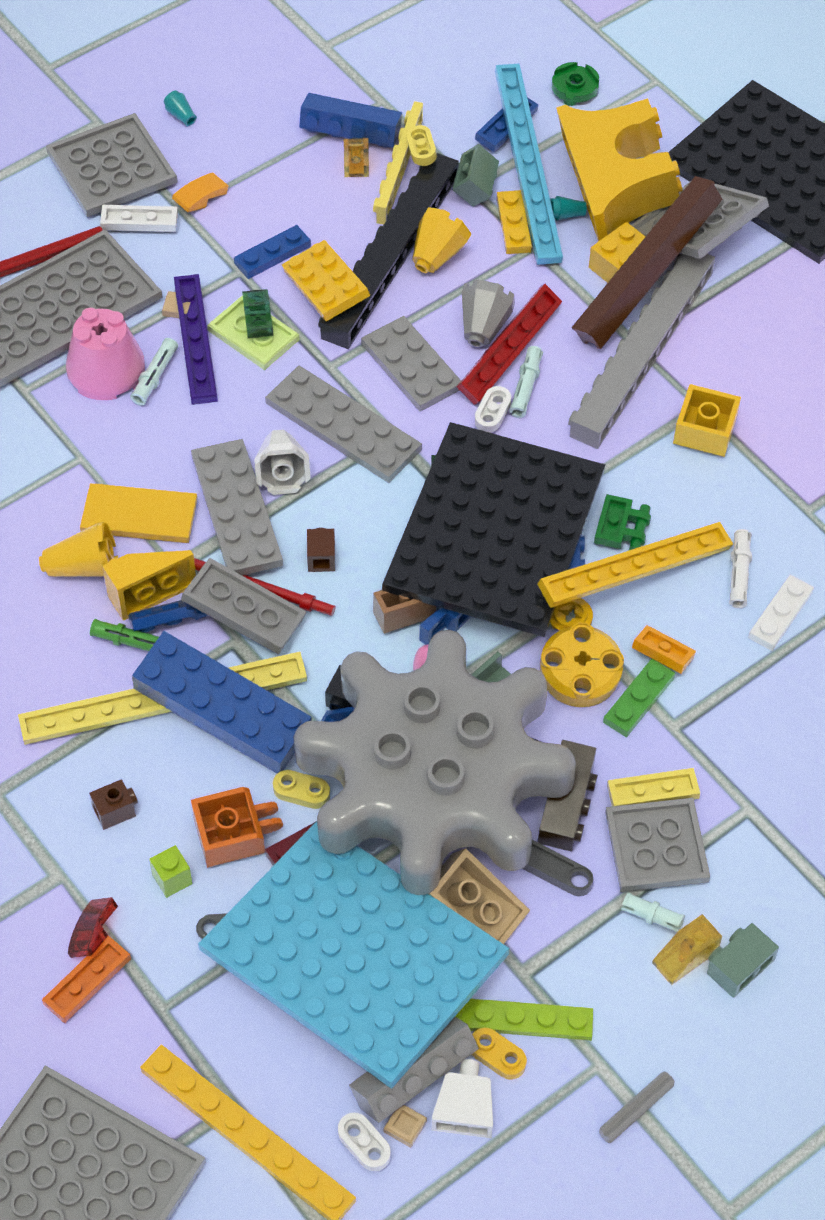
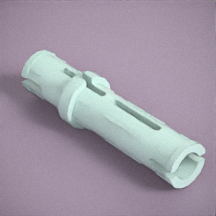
(529, 372)
(142, 391)

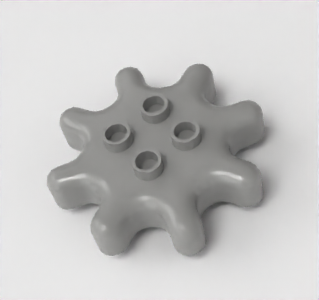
(434, 761)

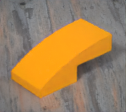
(197, 192)

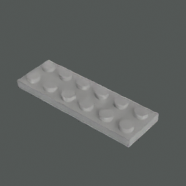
(344, 423)
(236, 507)

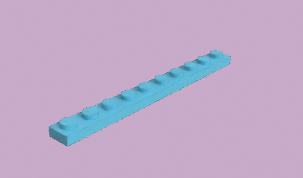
(528, 164)

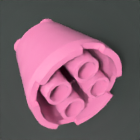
(103, 355)

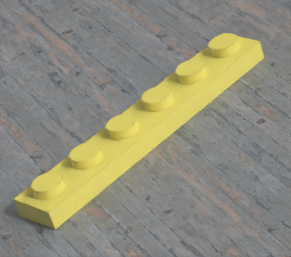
(396, 169)

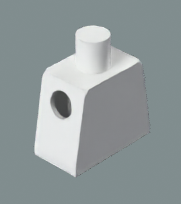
(464, 1103)

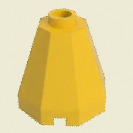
(438, 240)

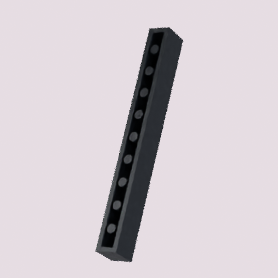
(391, 247)

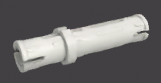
(741, 559)

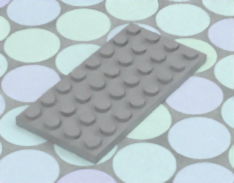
(48, 299)

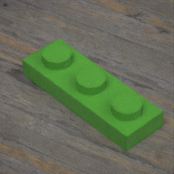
(639, 697)

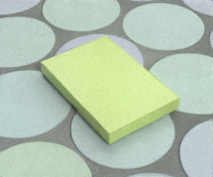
(262, 351)

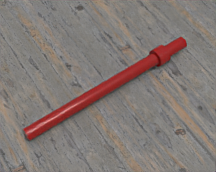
(306, 601)

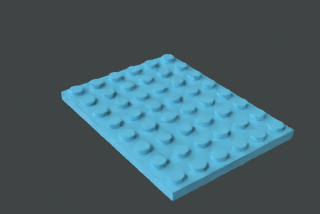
(354, 954)

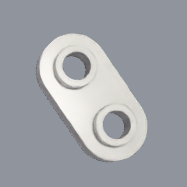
(491, 411)
(366, 1142)

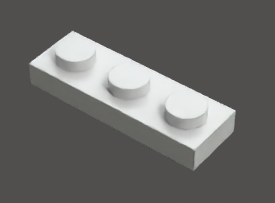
(139, 218)
(781, 612)

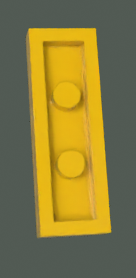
(513, 222)

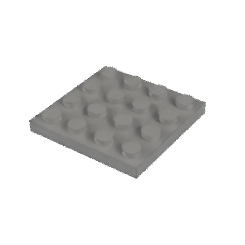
(111, 164)
(728, 217)

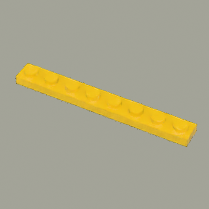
(634, 564)
(248, 1134)

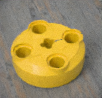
(581, 665)

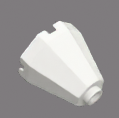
(281, 463)

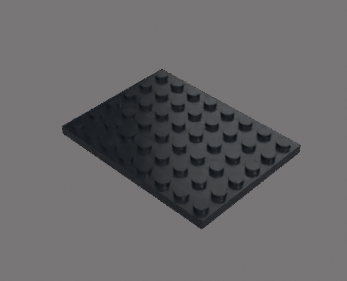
(770, 151)
(492, 527)

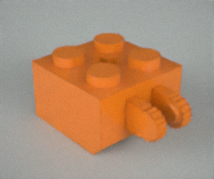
(230, 825)

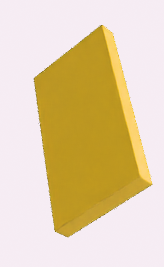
(141, 512)

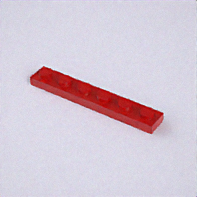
(509, 344)

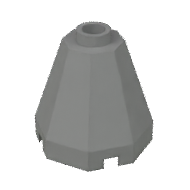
(485, 311)

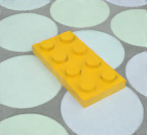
(325, 280)

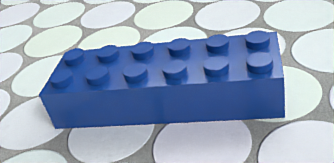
(219, 701)

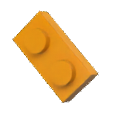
(663, 649)

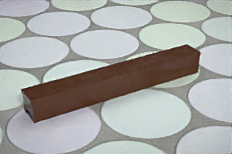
(647, 262)

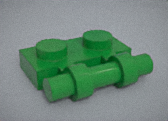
(614, 519)

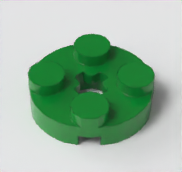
(575, 93)

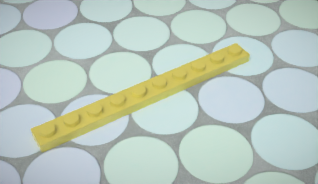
(133, 705)

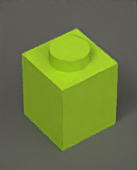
(170, 871)

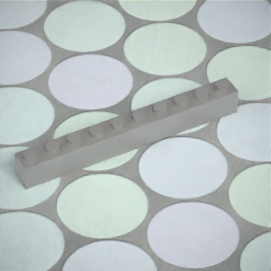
(640, 349)

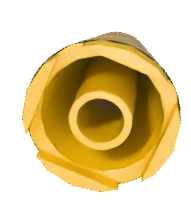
(80, 553)

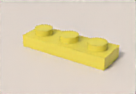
(654, 787)

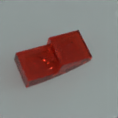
(88, 930)

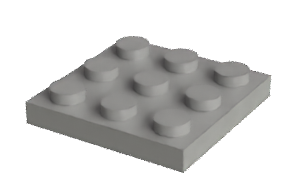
(657, 844)

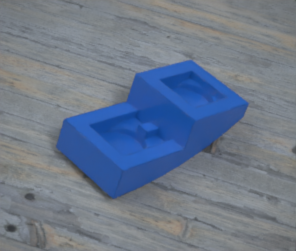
(439, 621)

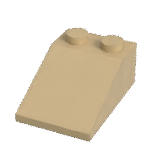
(479, 896)

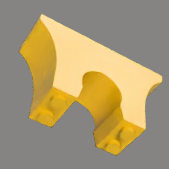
(604, 161)

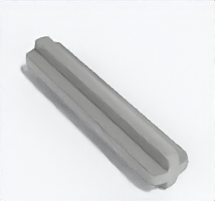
(636, 1107)

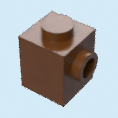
(113, 804)

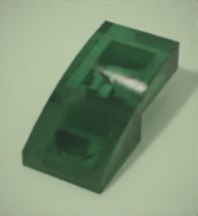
(257, 313)

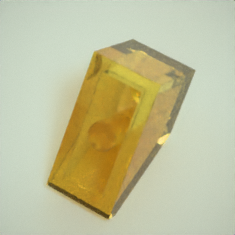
(356, 157)
(687, 949)

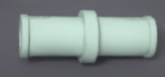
(653, 912)

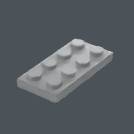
(411, 363)
(243, 605)

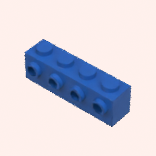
(350, 119)

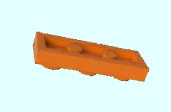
(86, 979)

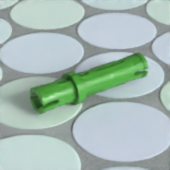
(101, 630)

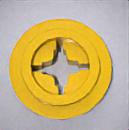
(582, 611)

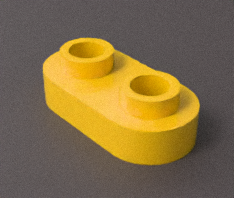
(495, 1054)

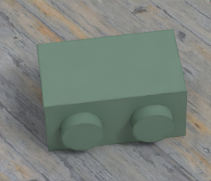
(476, 175)
(742, 959)

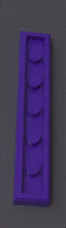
(195, 340)

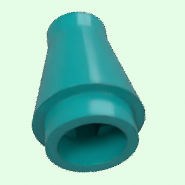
(179, 107)
(567, 208)

